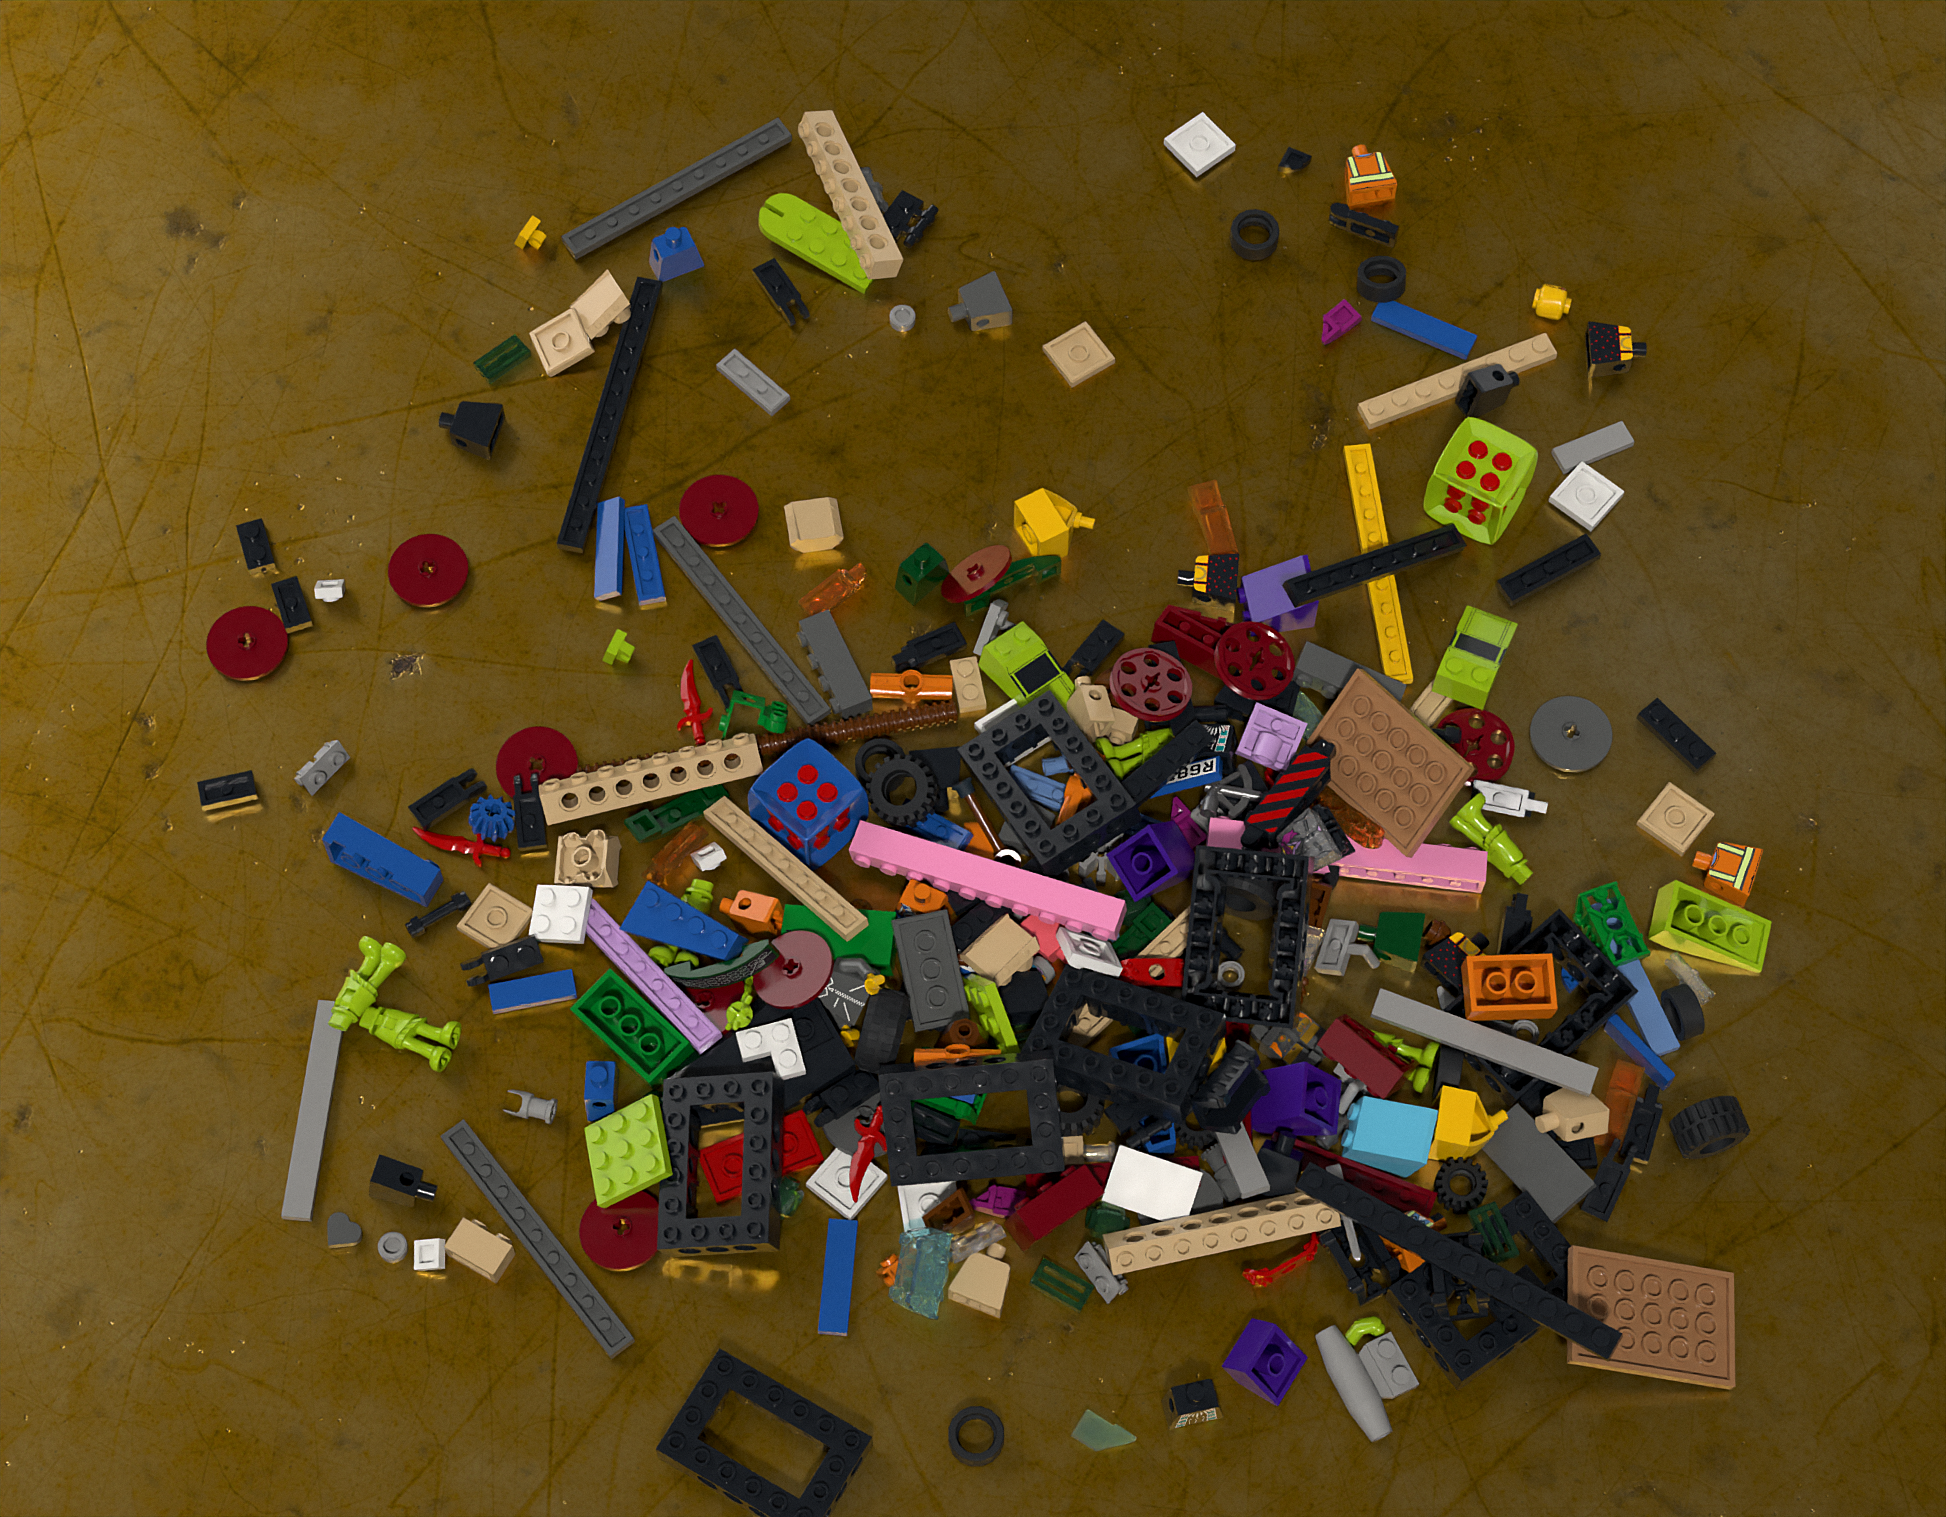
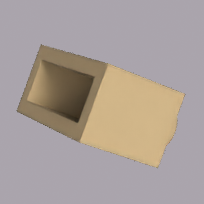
(480, 1249)

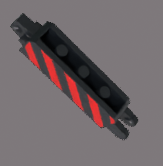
(1289, 796)

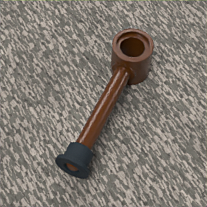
(966, 790)

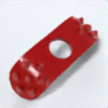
(1136, 972)
(1265, 1276)

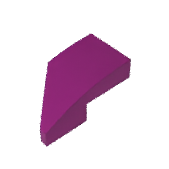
(1186, 824)

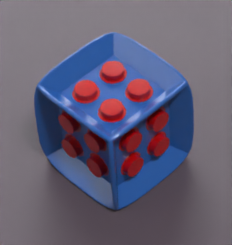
(809, 803)

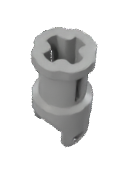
(535, 1107)

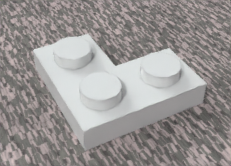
(775, 1040)

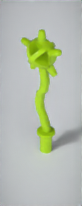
(740, 1013)

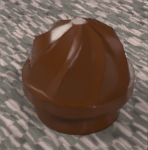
(1436, 932)

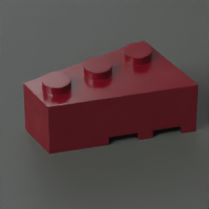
(1193, 635)
(1366, 1057)
(1053, 1206)

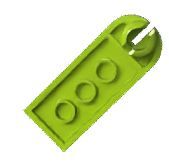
(812, 237)

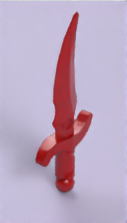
(692, 706)
(461, 844)
(865, 1151)

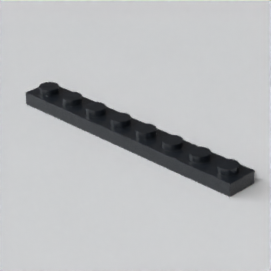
(1374, 565)

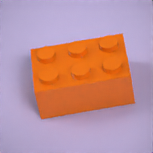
(1509, 987)

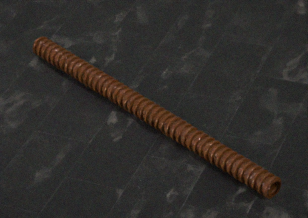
(831, 732)

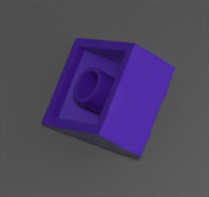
(1265, 1360)

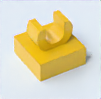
(531, 234)

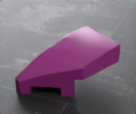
(1339, 321)
(998, 1201)

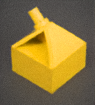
(1047, 523)
(1461, 1124)

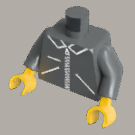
(847, 994)

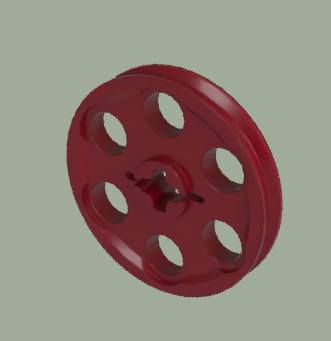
(1244, 656)
(1145, 675)
(1486, 748)

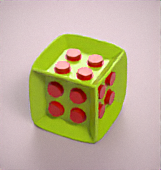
(1480, 480)

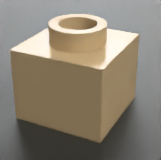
(1123, 728)

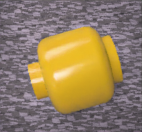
(1551, 302)

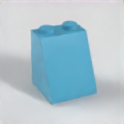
(1389, 1135)

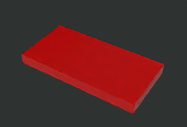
(724, 1160)

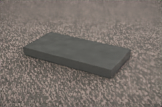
(930, 970)
(1537, 1164)

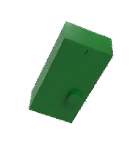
(873, 943)
(632, 1029)

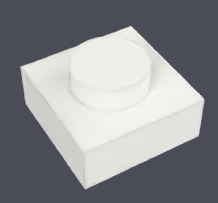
(329, 590)
(708, 857)
(429, 1254)

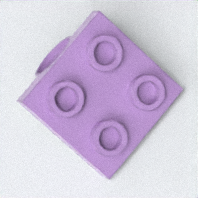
(1271, 738)

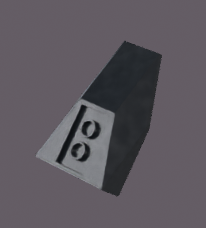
(819, 1043)

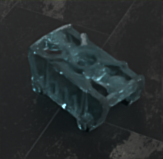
(922, 1270)

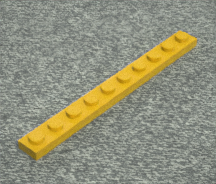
(1373, 536)

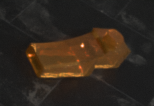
(1213, 518)
(1620, 1100)

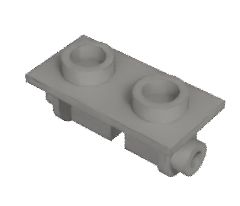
(327, 762)
(1094, 1263)

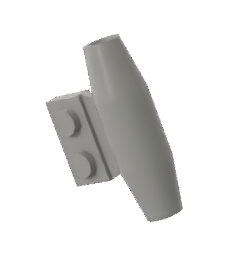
(1366, 1377)

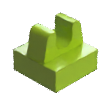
(618, 649)

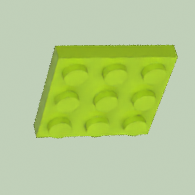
(628, 1151)

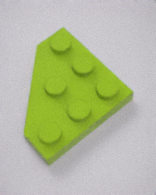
(991, 1011)

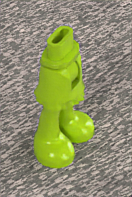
(1147, 744)
(1500, 848)
(700, 897)
(357, 990)
(401, 1029)
(1425, 1057)

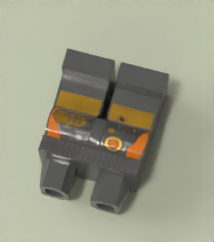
(1290, 1045)

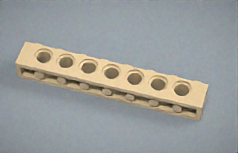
(850, 194)
(642, 790)
(1216, 1232)

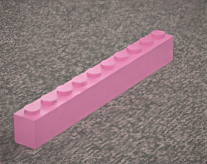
(1430, 866)
(988, 880)

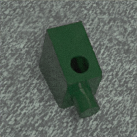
(924, 569)
(1395, 938)

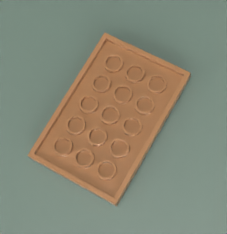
(1389, 762)
(1670, 1314)

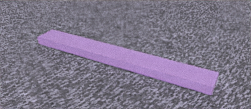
(650, 980)

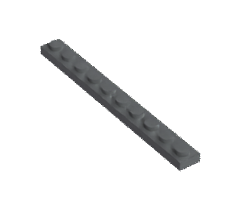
(676, 188)
(742, 622)
(537, 1239)

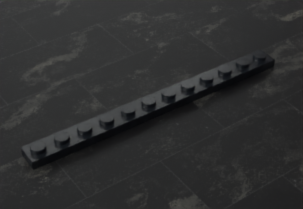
(609, 416)
(1139, 785)
(1460, 1262)

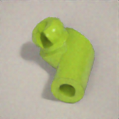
(1364, 1326)

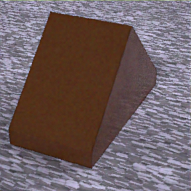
(1319, 902)
(952, 1214)

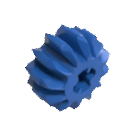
(492, 818)

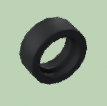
(1257, 218)
(1379, 291)
(873, 747)
(1683, 1011)
(1448, 1069)
(991, 1419)

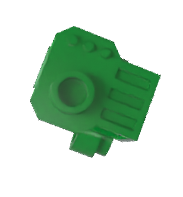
(771, 717)

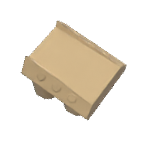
(602, 306)
(813, 524)
(587, 860)
(1001, 951)

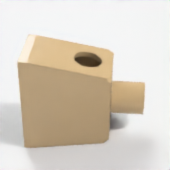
(1090, 709)
(1573, 1115)
(982, 1281)

